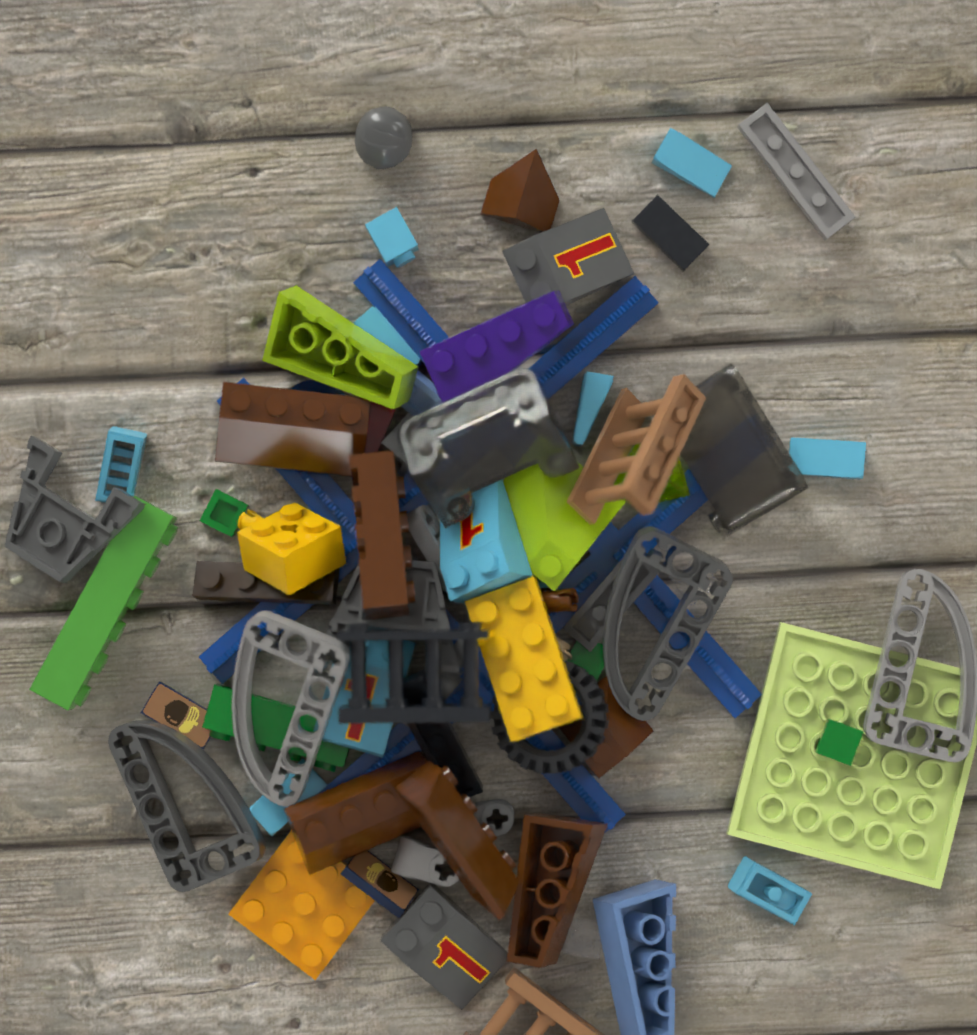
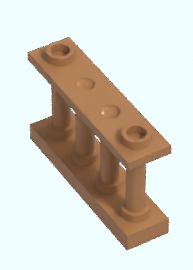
(655, 459)
(549, 1013)

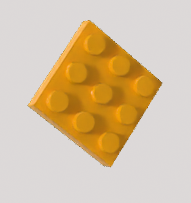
(301, 912)

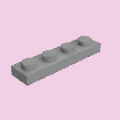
(796, 171)

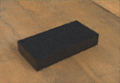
(670, 233)

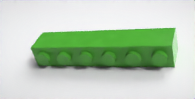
(102, 606)

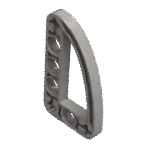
(314, 659)
(902, 675)

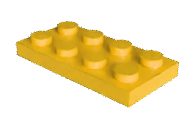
(524, 660)

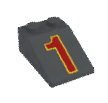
(569, 258)
(445, 946)

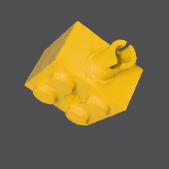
(290, 546)

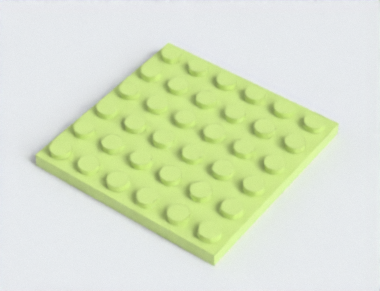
(889, 807)

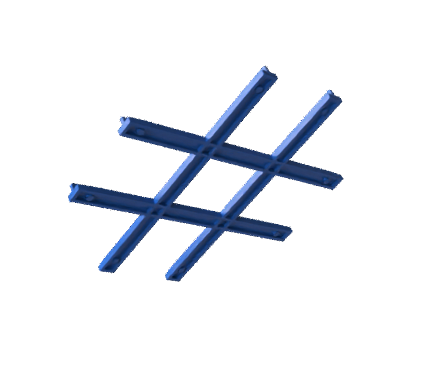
(655, 602)

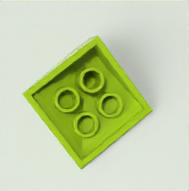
(548, 526)

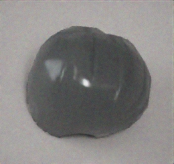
(383, 137)

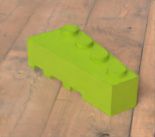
(336, 352)

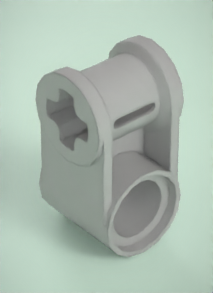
(419, 862)

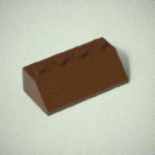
(290, 429)
(353, 815)
(460, 837)

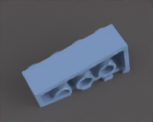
(638, 955)

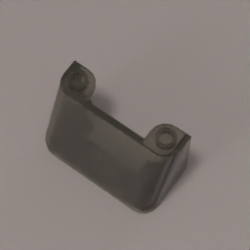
(483, 440)
(738, 455)

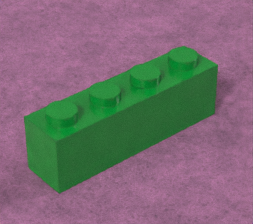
(270, 726)

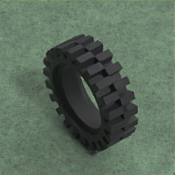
(575, 752)

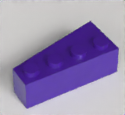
(495, 345)

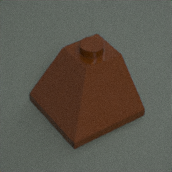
(620, 739)

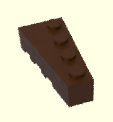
(379, 535)
(552, 877)

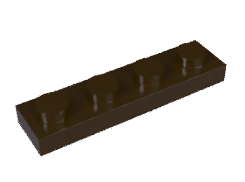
(232, 583)

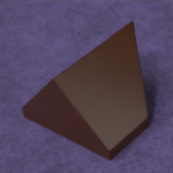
(523, 195)

